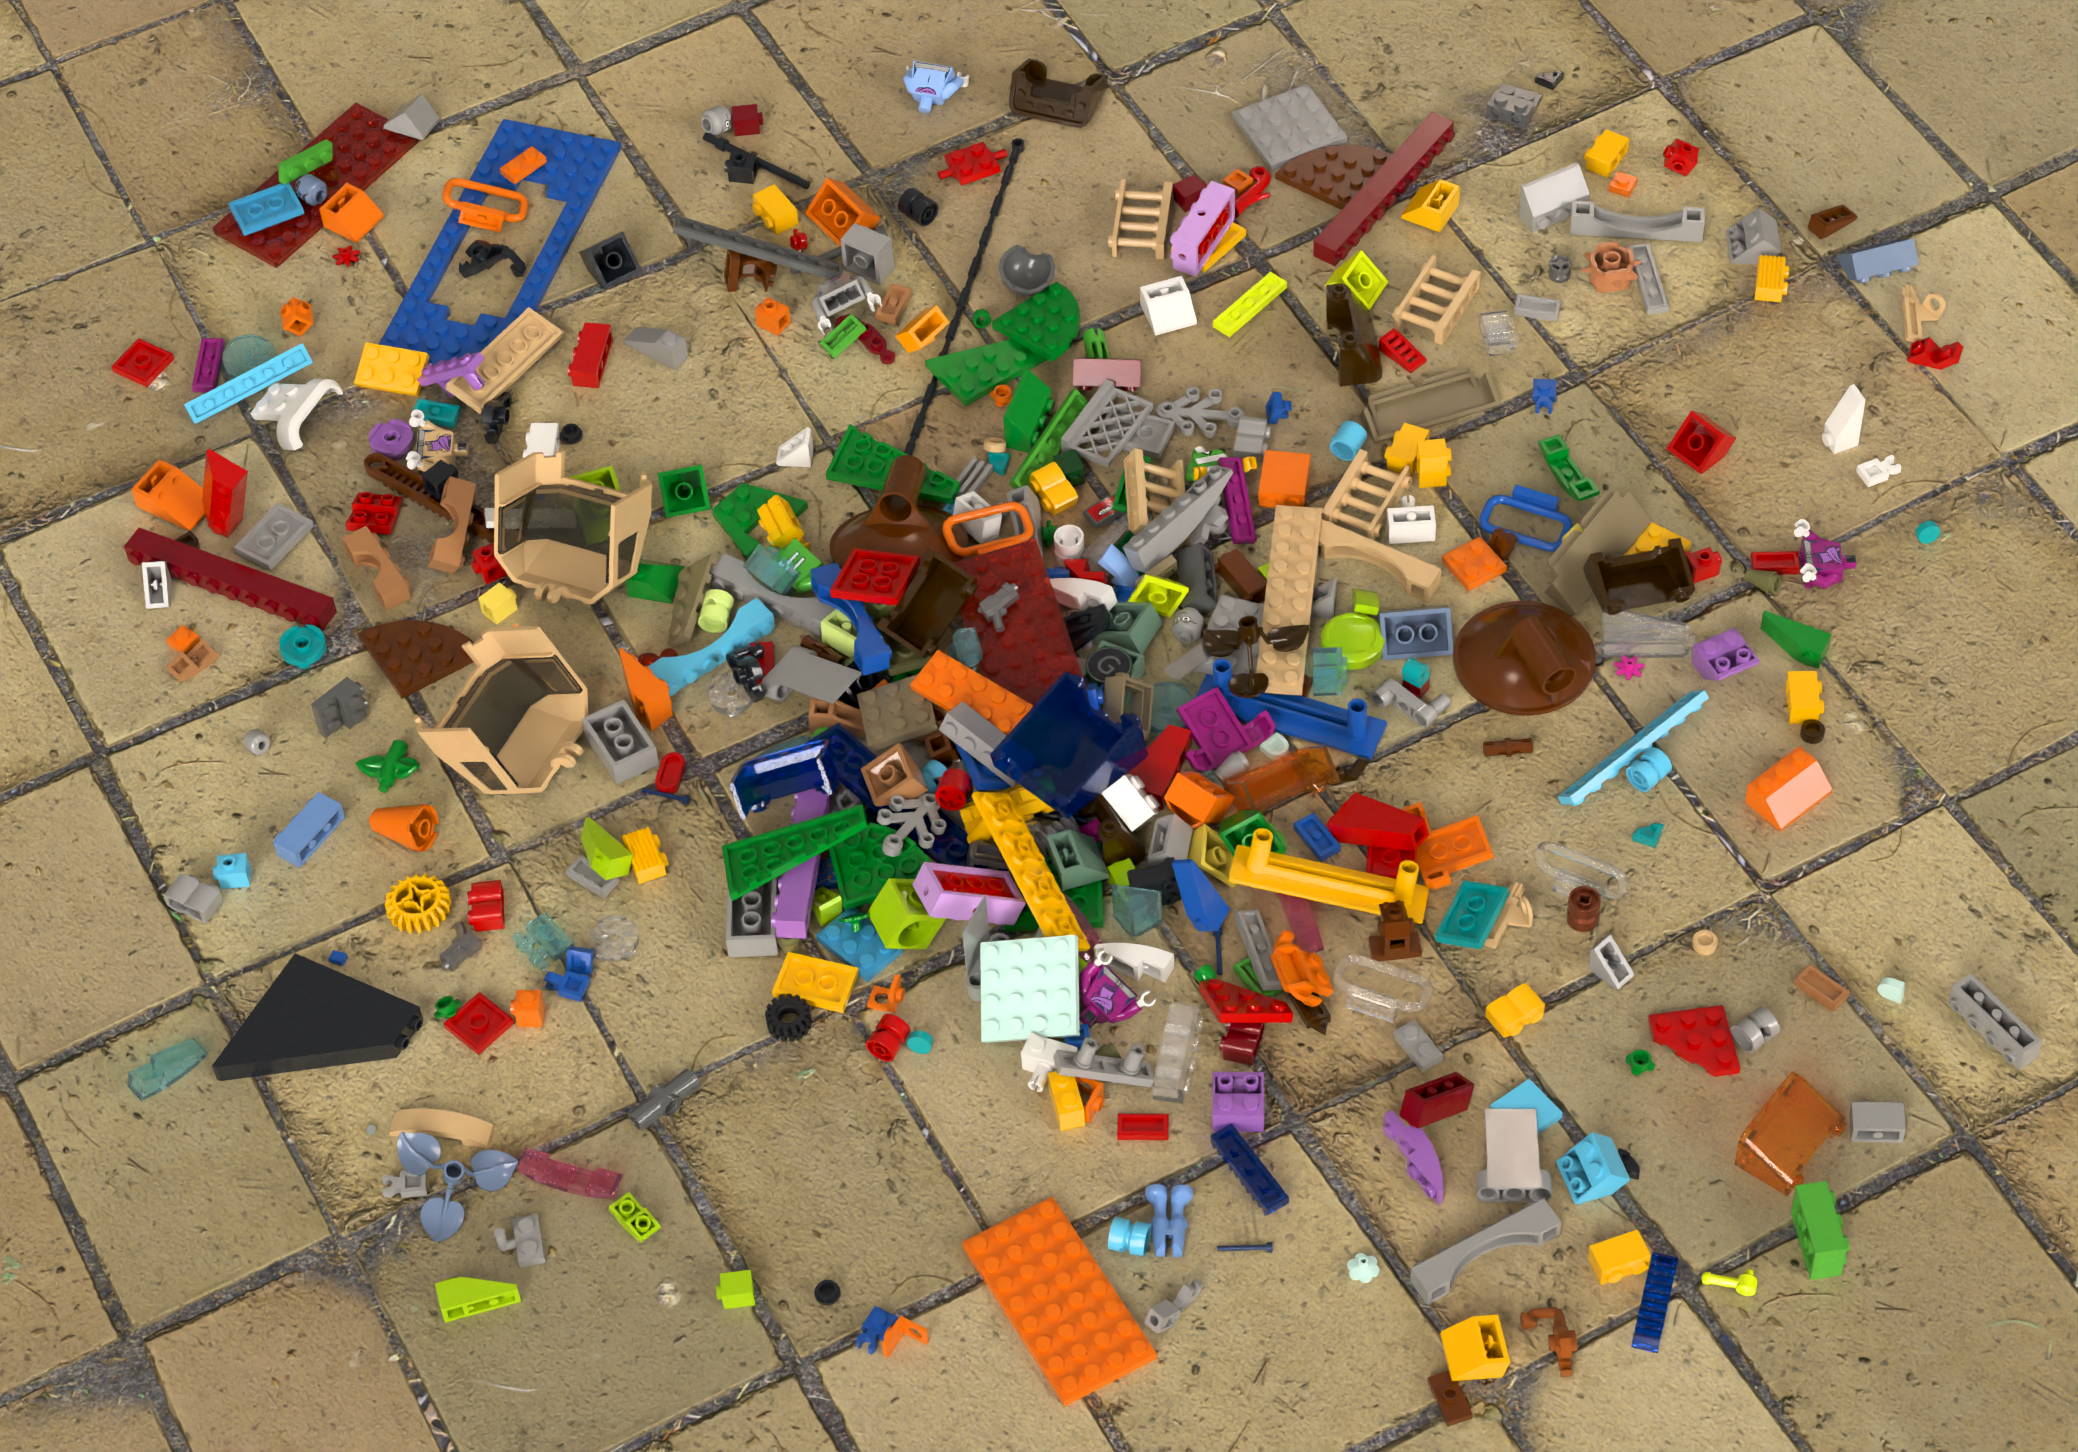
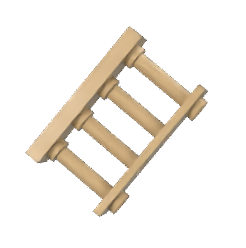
(1160, 227)
(1451, 313)
(1352, 481)
(1137, 486)

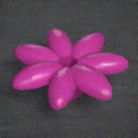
(1629, 667)

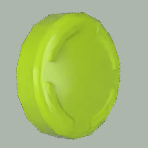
(1358, 637)

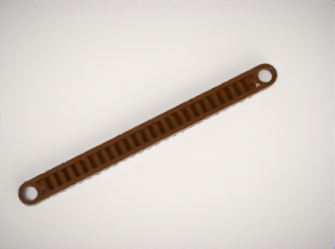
(411, 485)

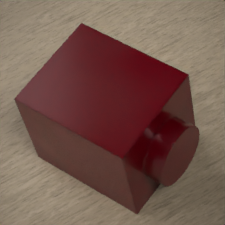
(746, 120)
(1188, 191)

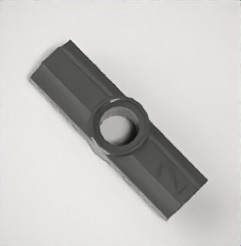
(664, 1099)

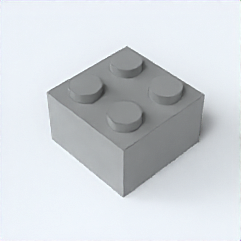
(867, 253)

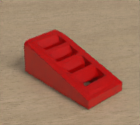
(1393, 340)

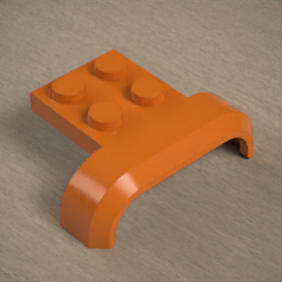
(1450, 848)

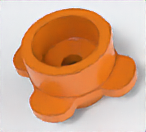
(1002, 395)

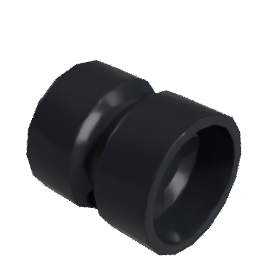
(918, 206)

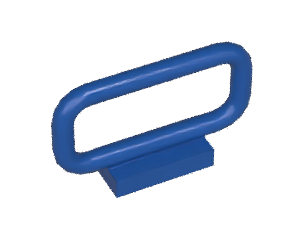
(1533, 502)

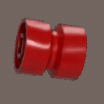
(888, 1037)

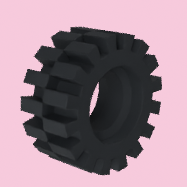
(784, 1006)

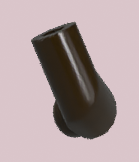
(1353, 773)

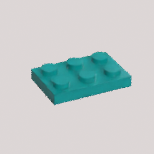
(1472, 914)

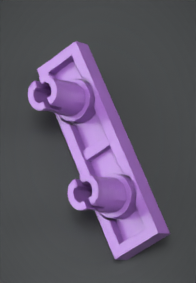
(455, 367)

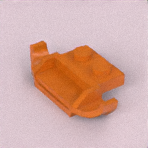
(1300, 971)

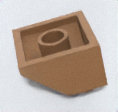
(893, 775)

